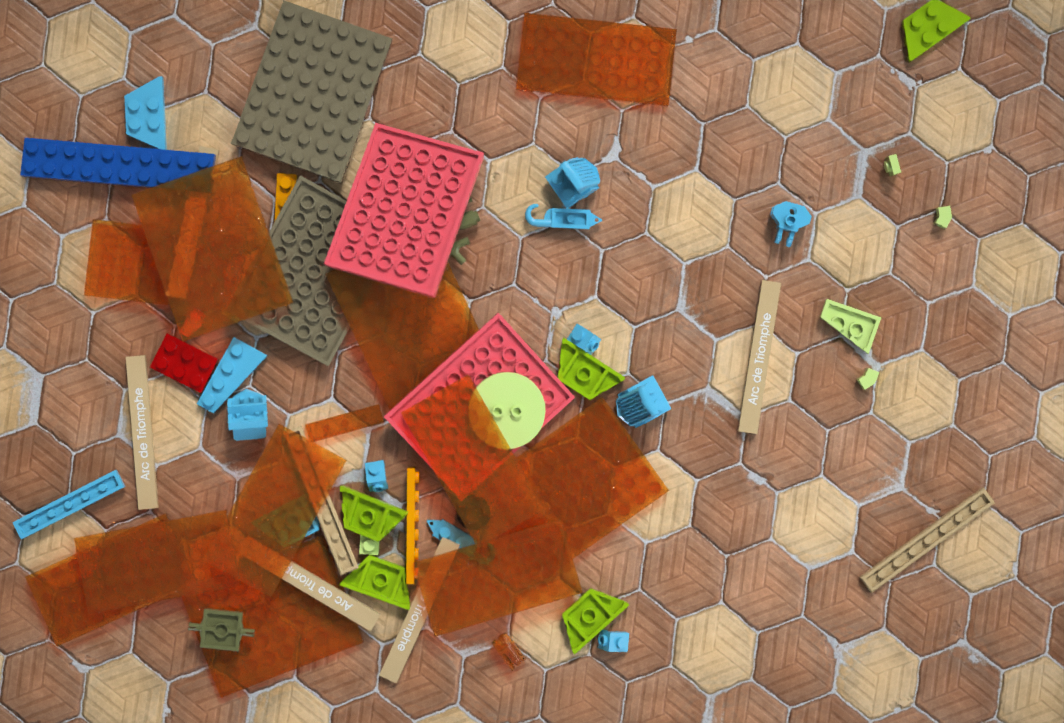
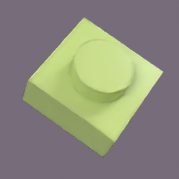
(892, 165)
(368, 546)

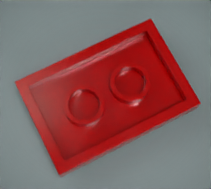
(184, 363)

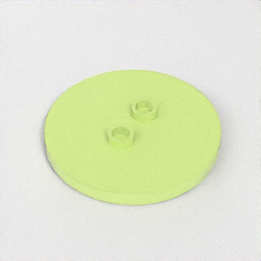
(514, 406)

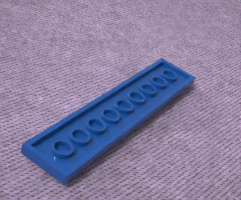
(108, 163)

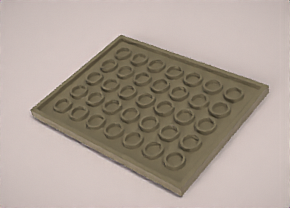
(311, 91)
(302, 242)

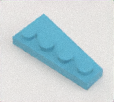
(230, 373)

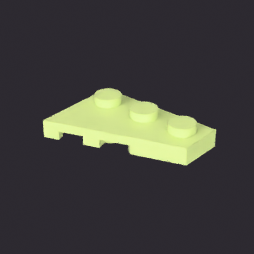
(852, 323)

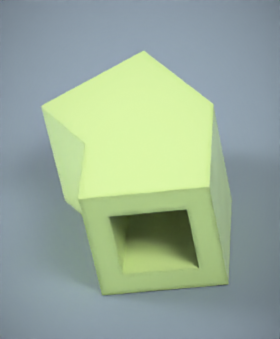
(943, 216)
(868, 378)

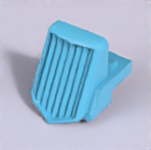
(574, 180)
(641, 403)
(247, 415)

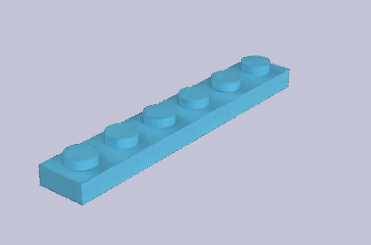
(68, 504)

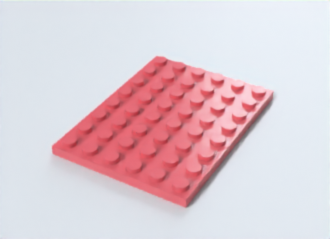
(404, 210)
(487, 352)

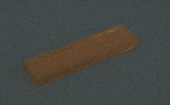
(344, 423)

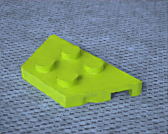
(929, 26)
(585, 372)
(369, 515)
(380, 580)
(590, 615)

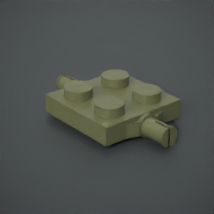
(221, 629)

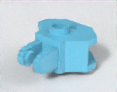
(789, 222)

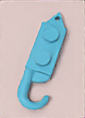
(563, 218)
(443, 528)

